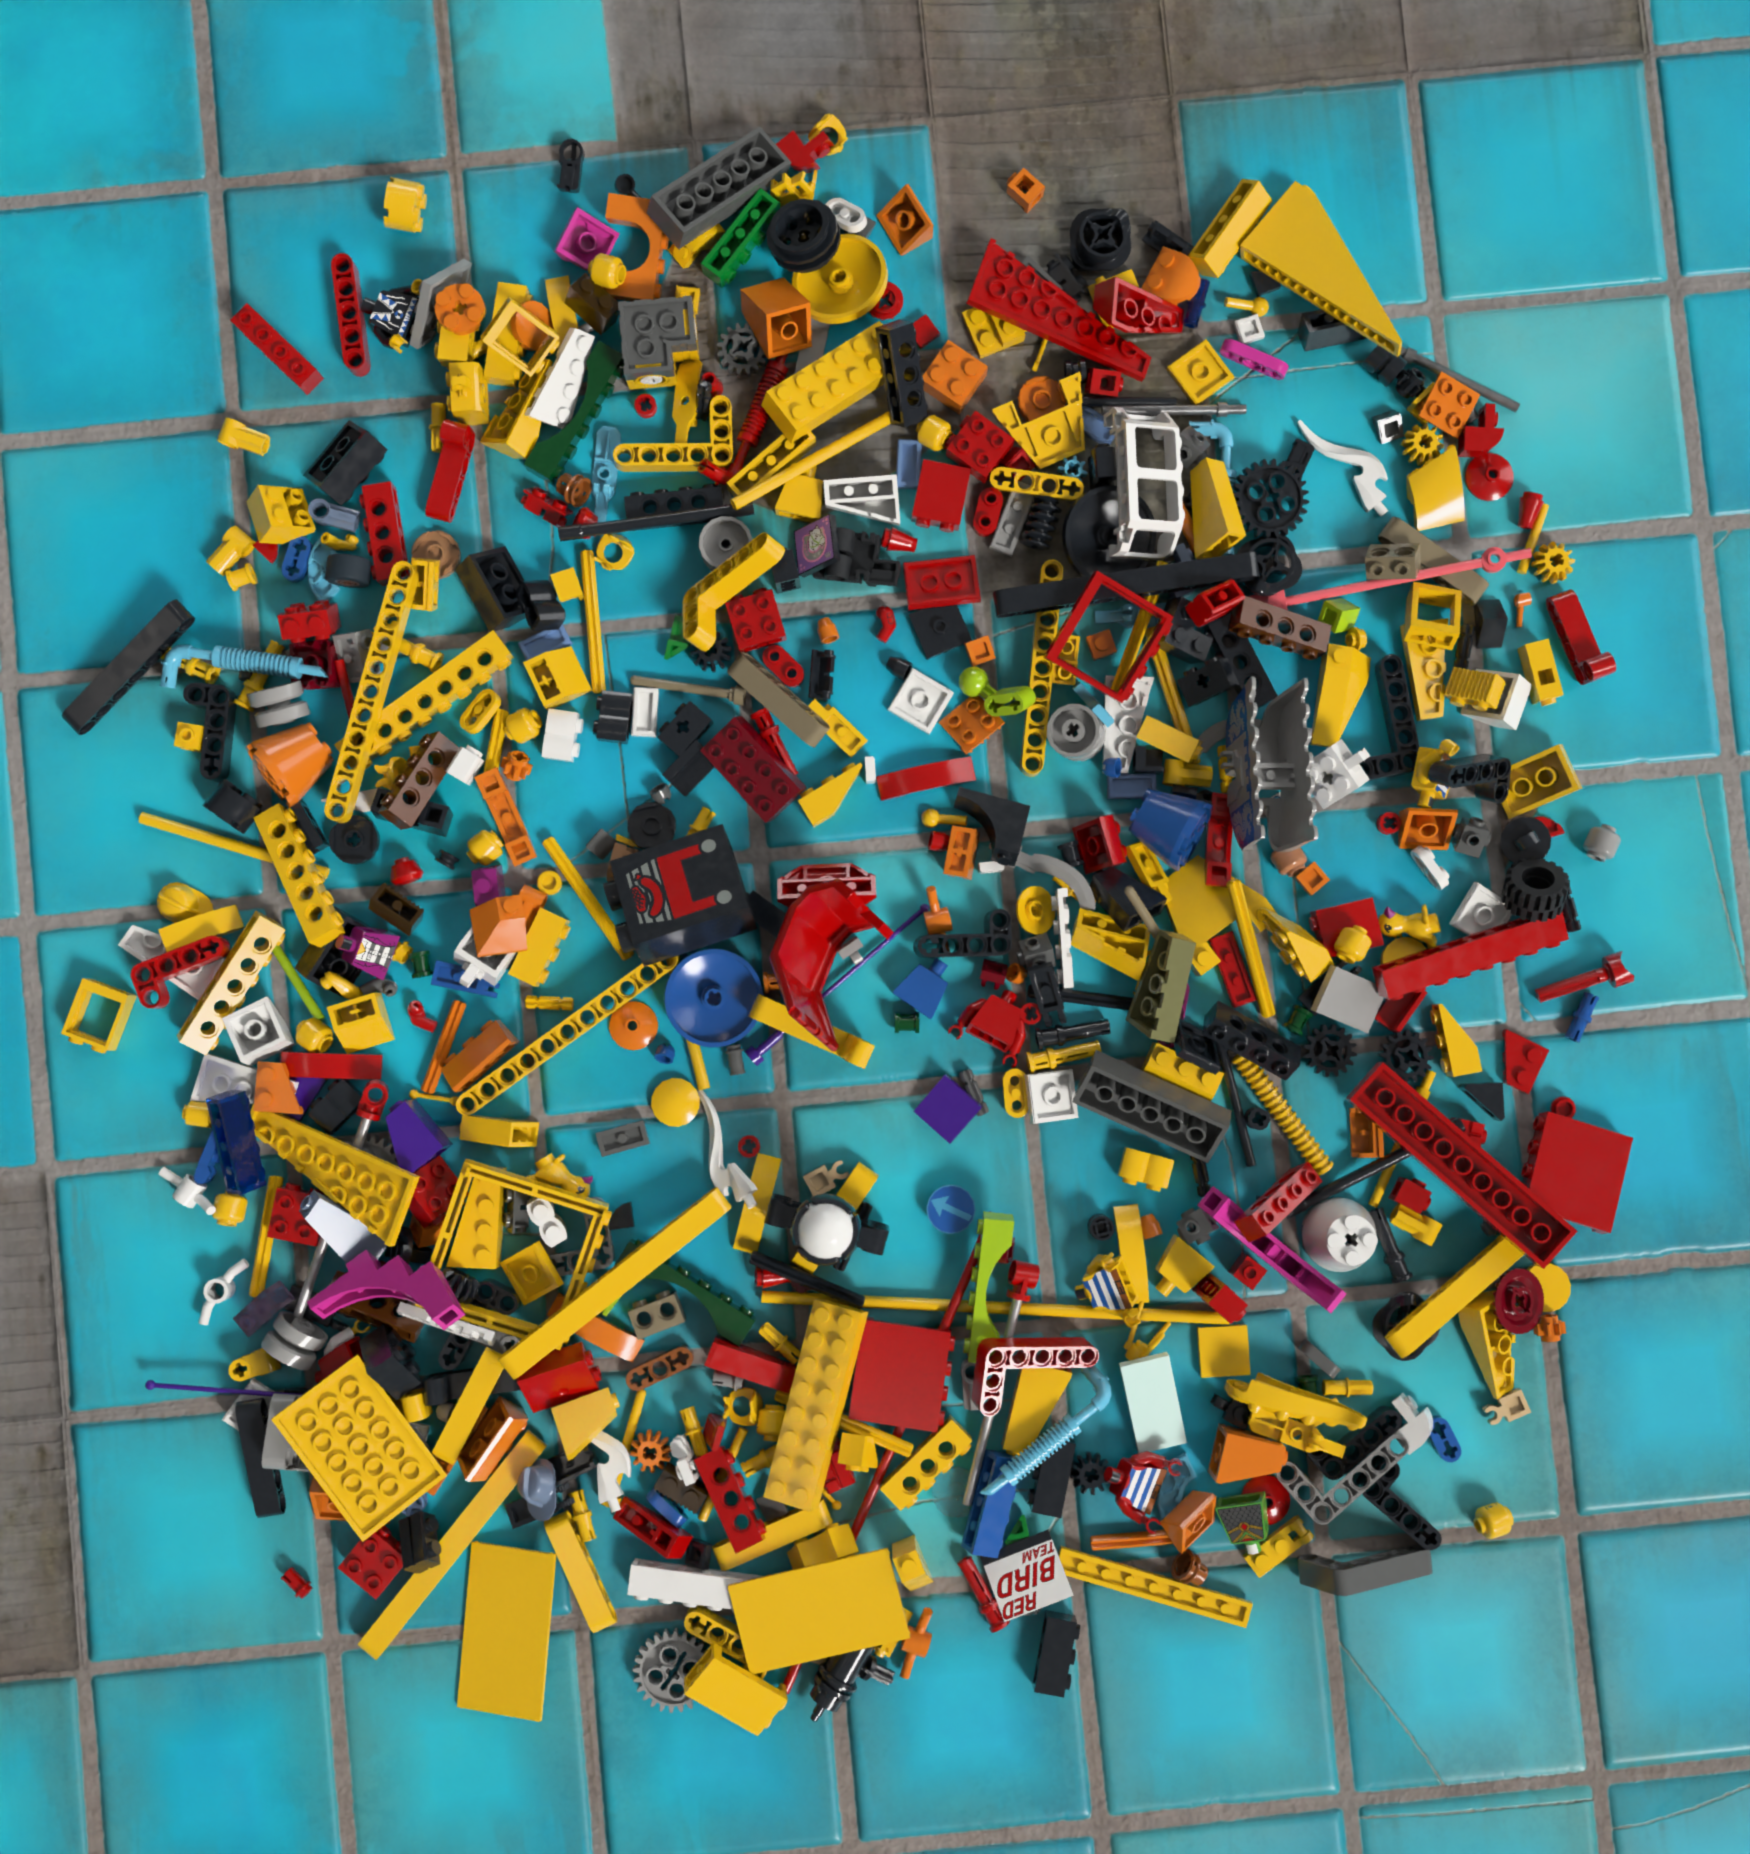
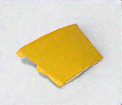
(1437, 491)

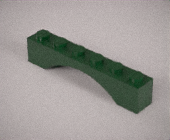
(551, 455)
(730, 1320)

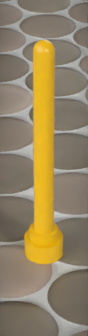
(631, 1428)

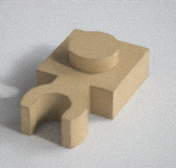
(821, 1179)
(1510, 1406)

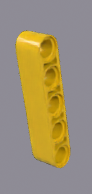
(852, 1190)
(469, 1407)
(779, 1533)
(580, 1571)

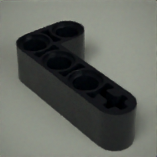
(212, 733)
(1485, 771)
(962, 941)
(494, 1302)
(448, 1385)
(1362, 1446)
(1399, 1509)

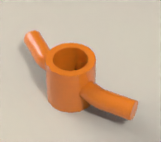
(937, 919)
(917, 1643)

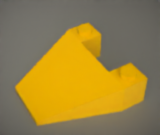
(1205, 910)

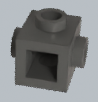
(1192, 447)
(1471, 836)
(1035, 951)
(1203, 1223)

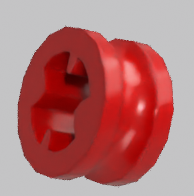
(642, 398)
(1388, 815)
(1037, 1012)
(755, 1150)

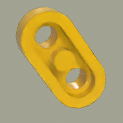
(480, 711)
(1015, 1092)

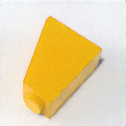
(499, 1131)
(584, 1419)
(910, 1563)

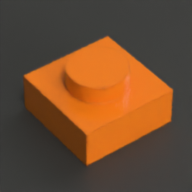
(1101, 644)
(979, 650)
(1312, 878)

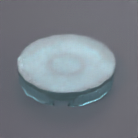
(949, 1492)

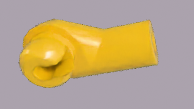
(338, 544)

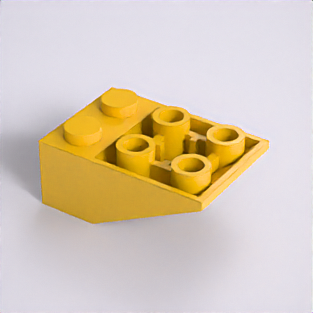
(1297, 946)

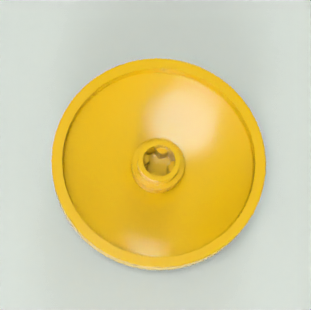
(847, 283)

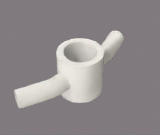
(188, 1191)
(229, 1290)

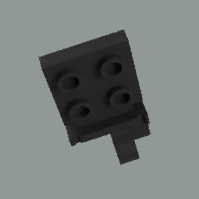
(860, 559)

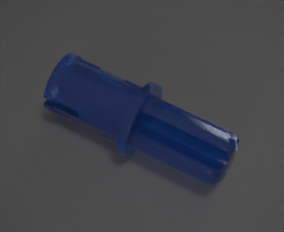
(1196, 305)

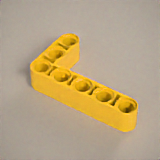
(683, 450)
(724, 583)
(776, 1015)

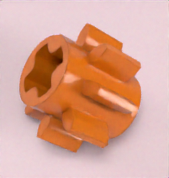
(516, 765)
(1550, 1328)

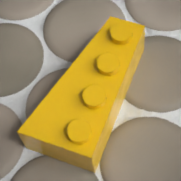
(480, 1228)

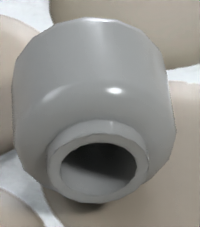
(1602, 843)

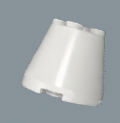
(1326, 1230)

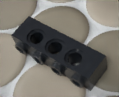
(902, 373)
(686, 496)
(1243, 650)
(1251, 1040)

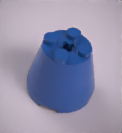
(1170, 825)

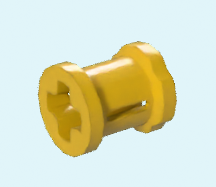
(241, 577)

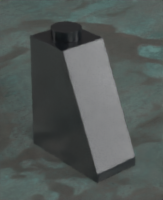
(1109, 892)
(766, 913)

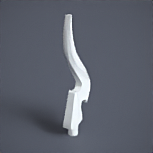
(1370, 465)
(720, 1176)
(607, 1473)

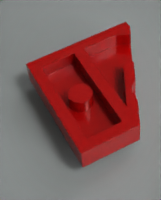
(1522, 1061)

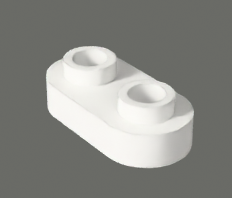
(848, 216)
(1424, 859)

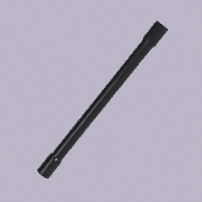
(580, 531)
(1356, 1177)

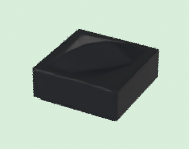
(698, 1554)

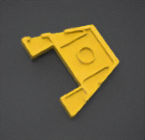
(1053, 434)

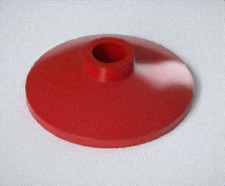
(1481, 484)
(1275, 1491)

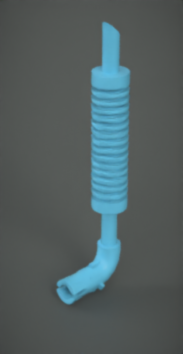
(1223, 434)
(238, 660)
(1055, 1437)

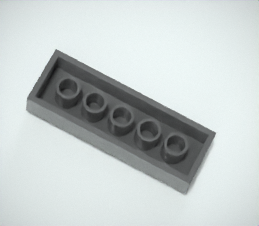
(717, 187)
(1152, 1106)

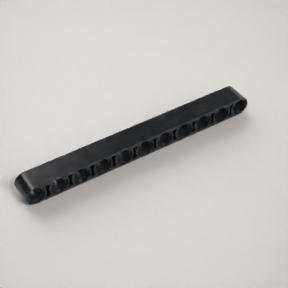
(1141, 581)

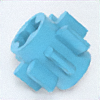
(1072, 465)

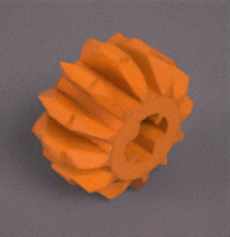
(651, 1460)

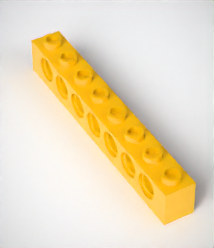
(431, 687)

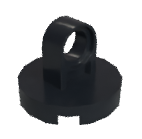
(1525, 839)
(407, 1250)

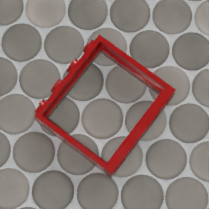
(1149, 649)

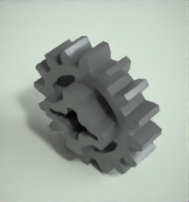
(735, 356)

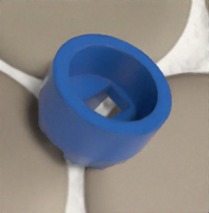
(1113, 767)
(665, 1054)

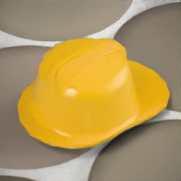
(182, 902)

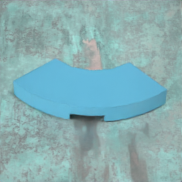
(316, 572)
(1093, 704)
(1173, 1486)

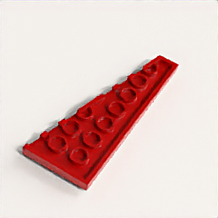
(1040, 307)

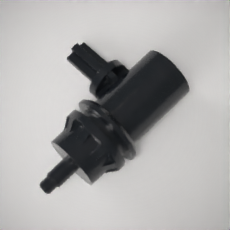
(837, 1679)

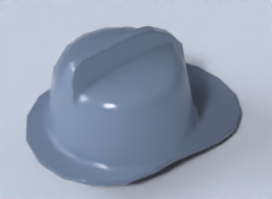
(538, 1488)

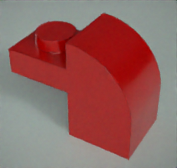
(802, 155)
(1481, 439)

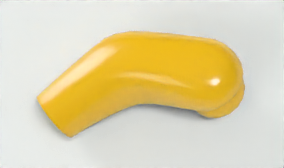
(342, 985)

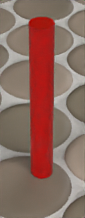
(345, 685)

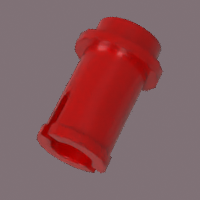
(297, 1583)

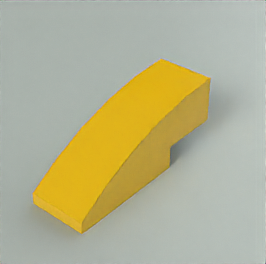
(213, 923)

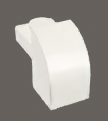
(1418, 1424)

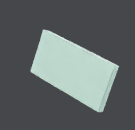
(1153, 1402)

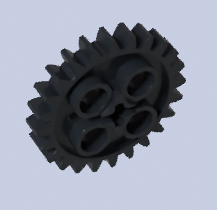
(1288, 490)

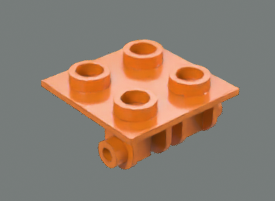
(1448, 405)
(970, 724)

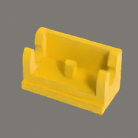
(427, 589)

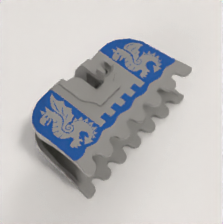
(1270, 759)

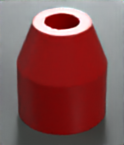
(938, 841)

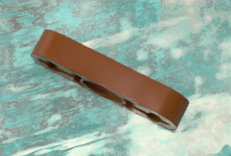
(646, 1382)

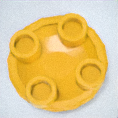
(675, 1102)

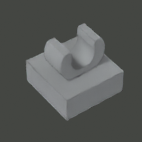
(850, 949)

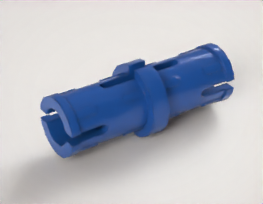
(1581, 1017)

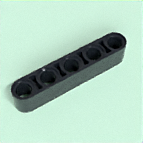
(264, 1483)

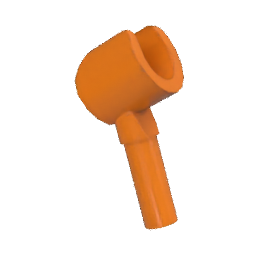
(1520, 601)

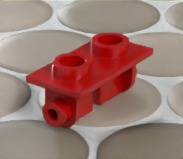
(538, 500)

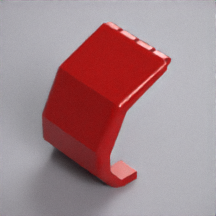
(807, 947)

